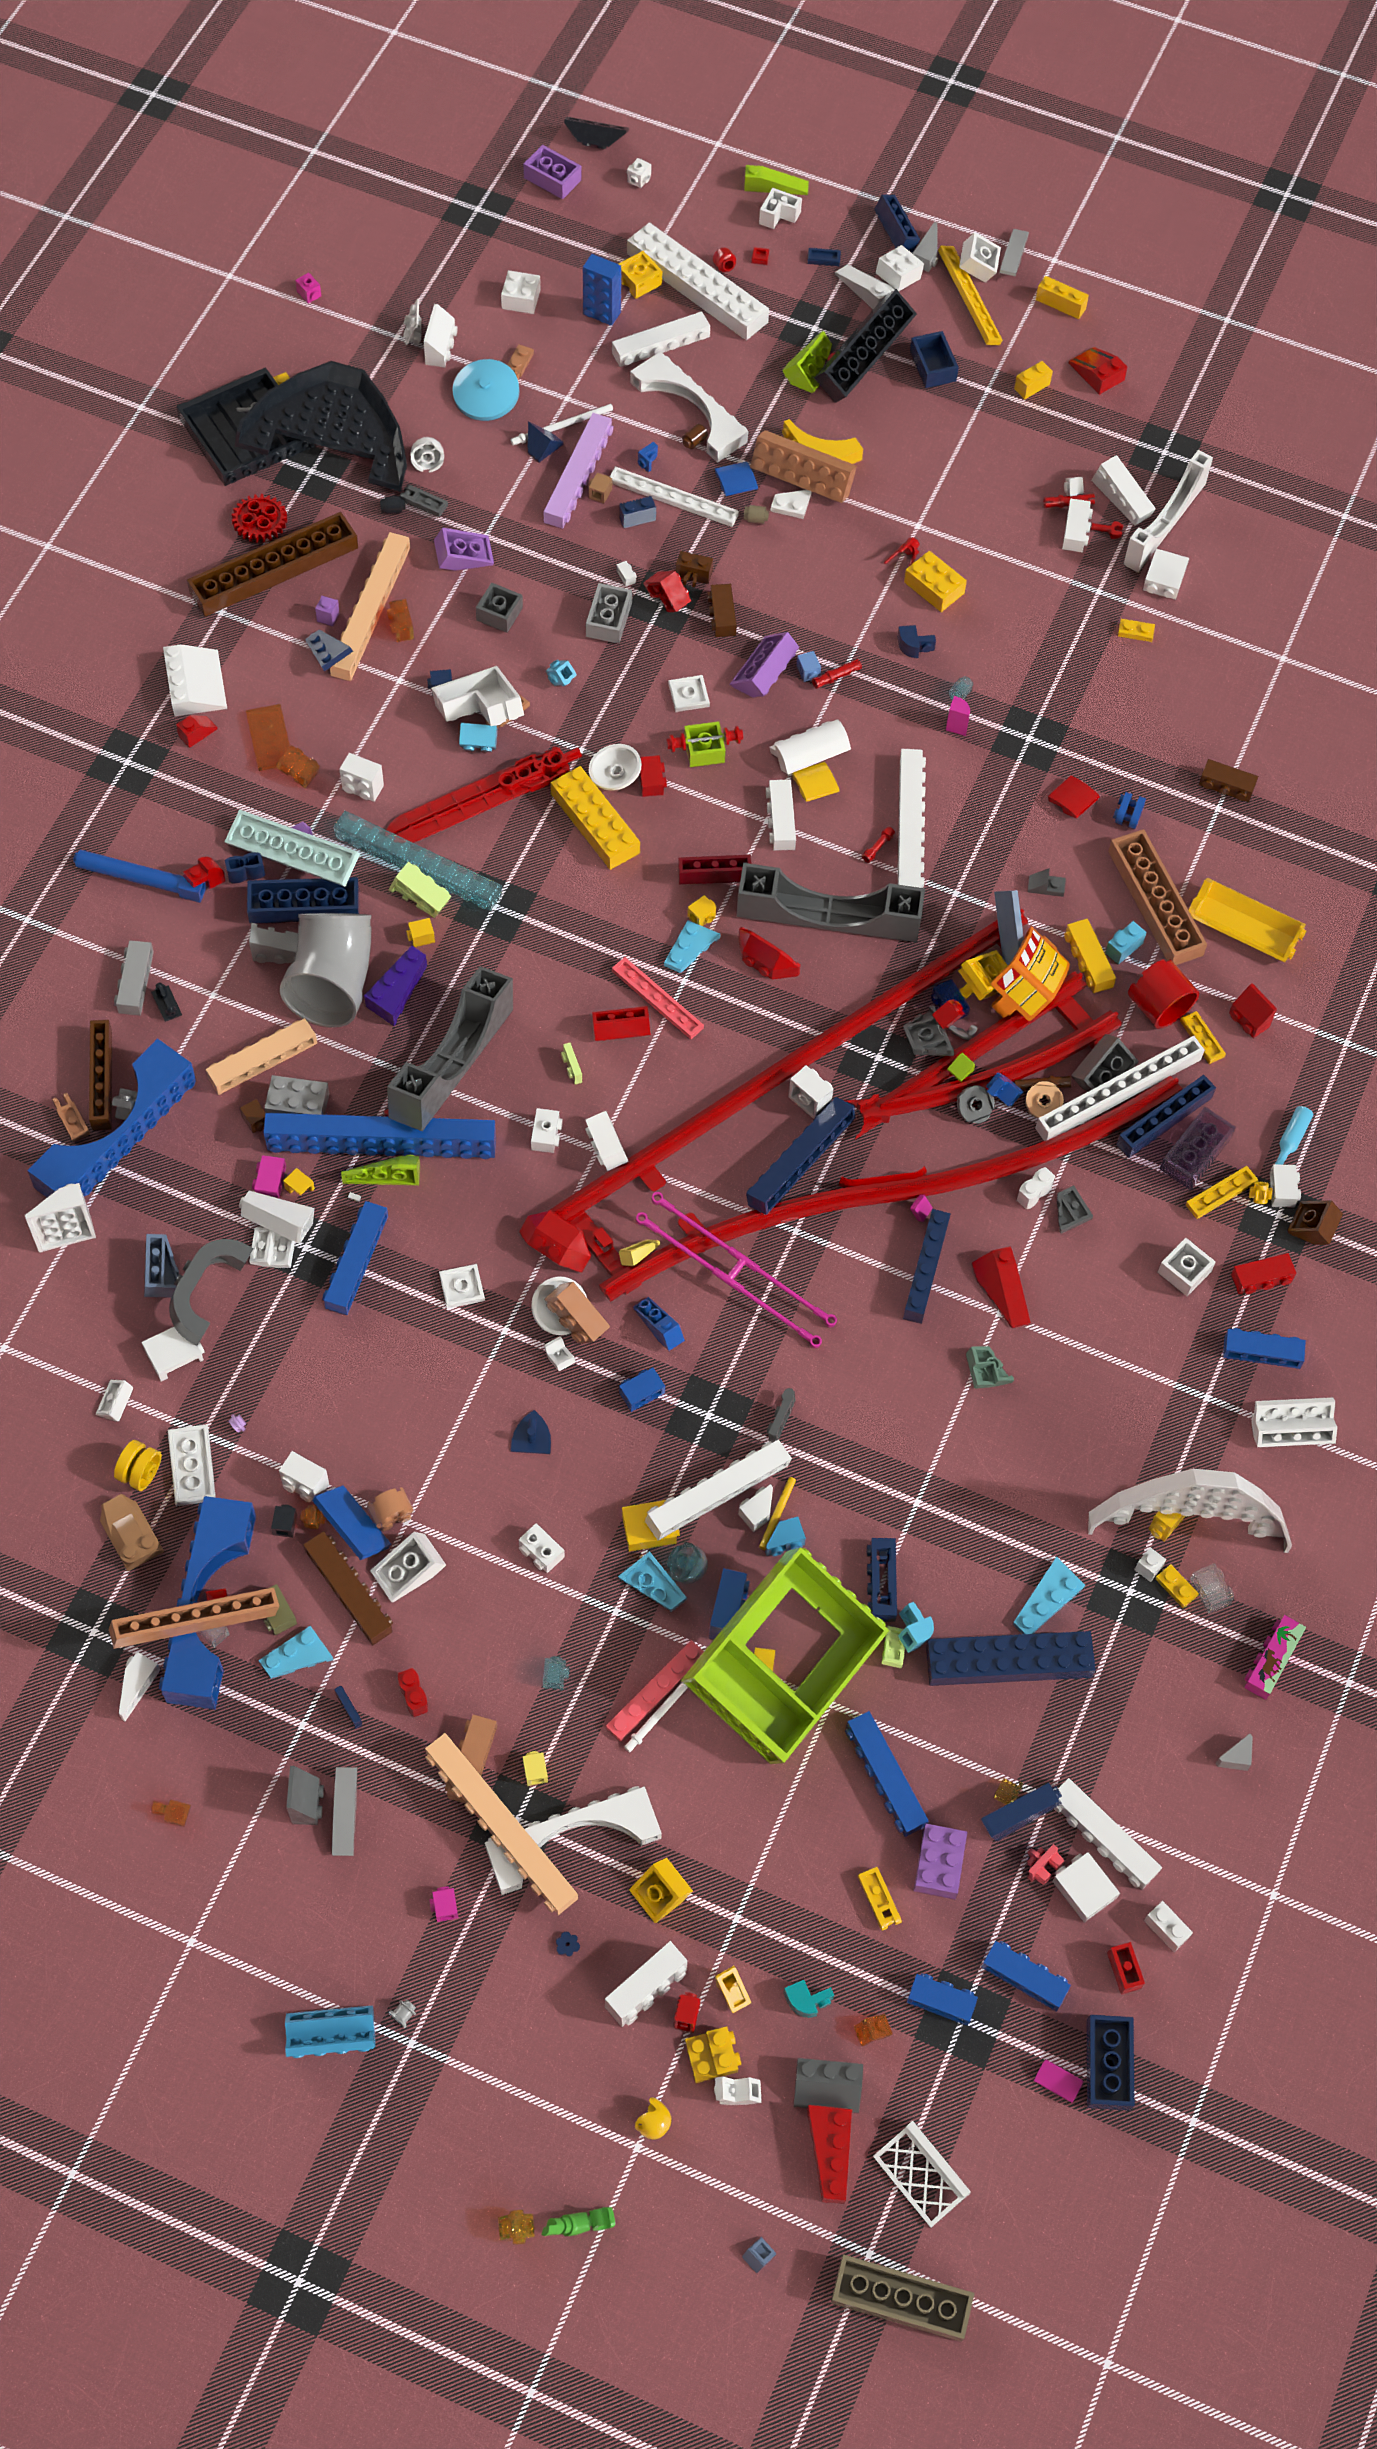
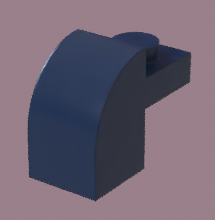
(912, 644)

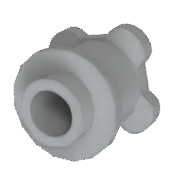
(403, 2012)

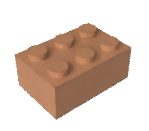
(576, 1313)

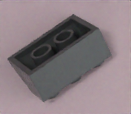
(1104, 1063)
(828, 2084)

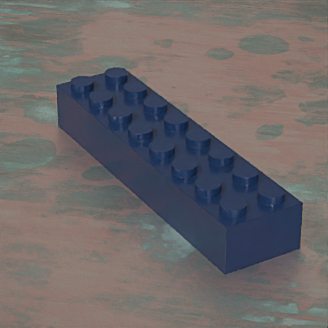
(1010, 1658)

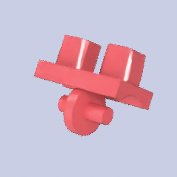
(1038, 1870)

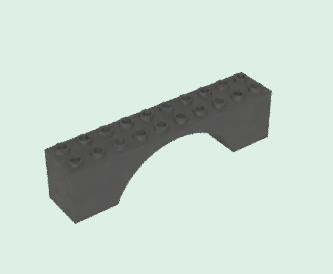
(773, 897)
(421, 1090)

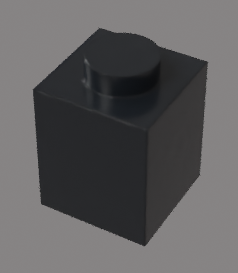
(284, 1521)

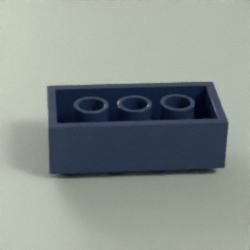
(1110, 2040)

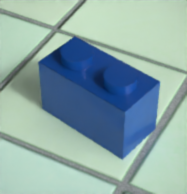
(641, 1389)

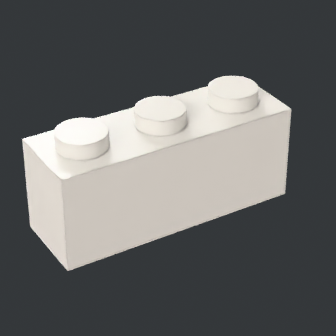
(1077, 525)
(605, 1141)

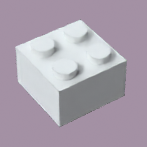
(979, 257)
(899, 268)
(520, 292)
(361, 777)
(810, 1091)
(1186, 1267)
(303, 1477)

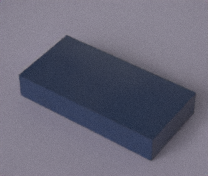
(824, 257)
(348, 1707)

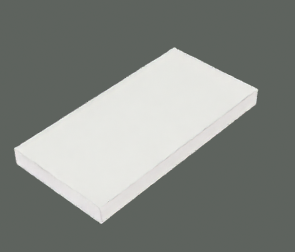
(191, 1464)

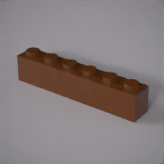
(100, 1075)
(348, 1588)

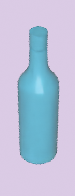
(1294, 1132)

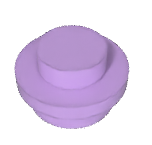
(237, 1423)

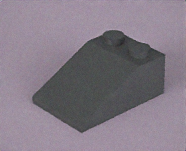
(304, 1797)

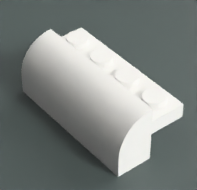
(811, 746)
(1294, 1422)

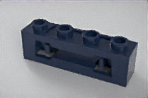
(882, 1547)

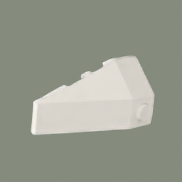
(865, 286)

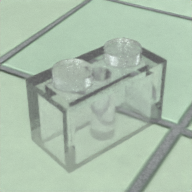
(1212, 1588)

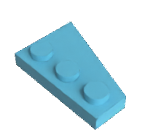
(690, 944)
(654, 1582)
(298, 1652)

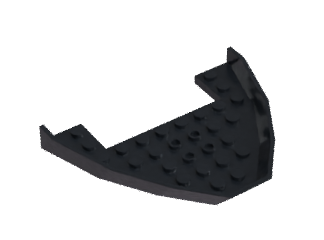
(333, 409)

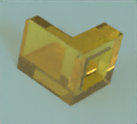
(1007, 1791)

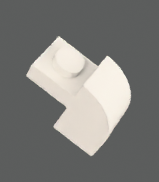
(737, 2091)

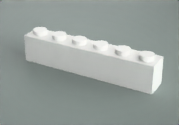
(660, 338)
(1106, 1835)

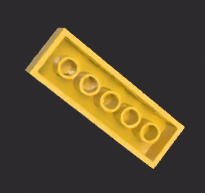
(595, 817)

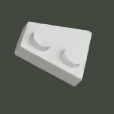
(791, 503)

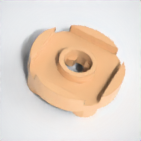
(1037, 1092)

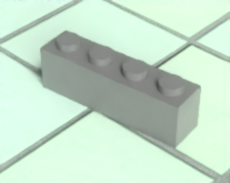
(134, 978)

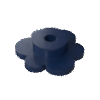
(566, 1938)

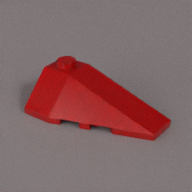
(1001, 1280)

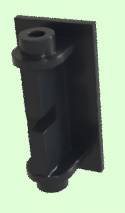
(166, 1002)

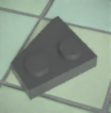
(1071, 1209)

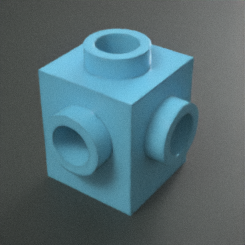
(560, 672)

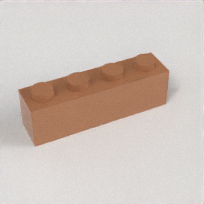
(475, 1746)

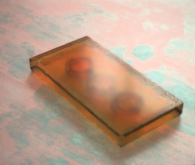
(268, 735)

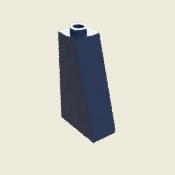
(1022, 1811)

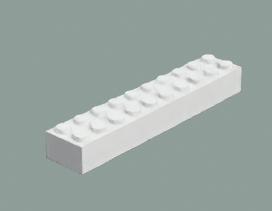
(700, 282)

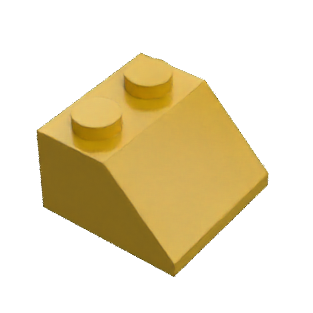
(660, 1890)

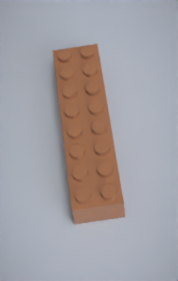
(1157, 897)

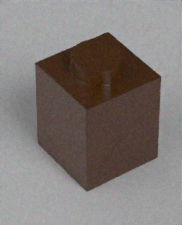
(253, 1116)

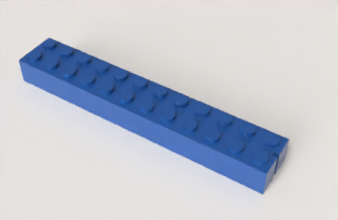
(378, 1136)

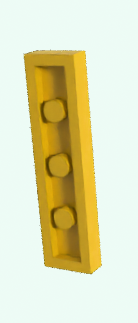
(1221, 1192)

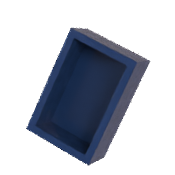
(934, 359)

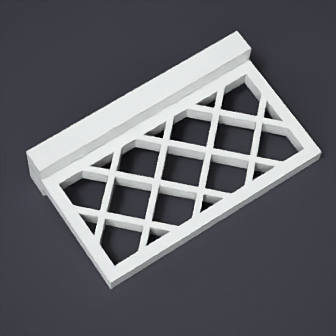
(935, 2160)

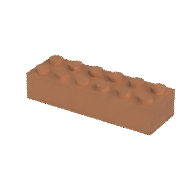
(803, 466)

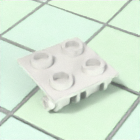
(413, 324)

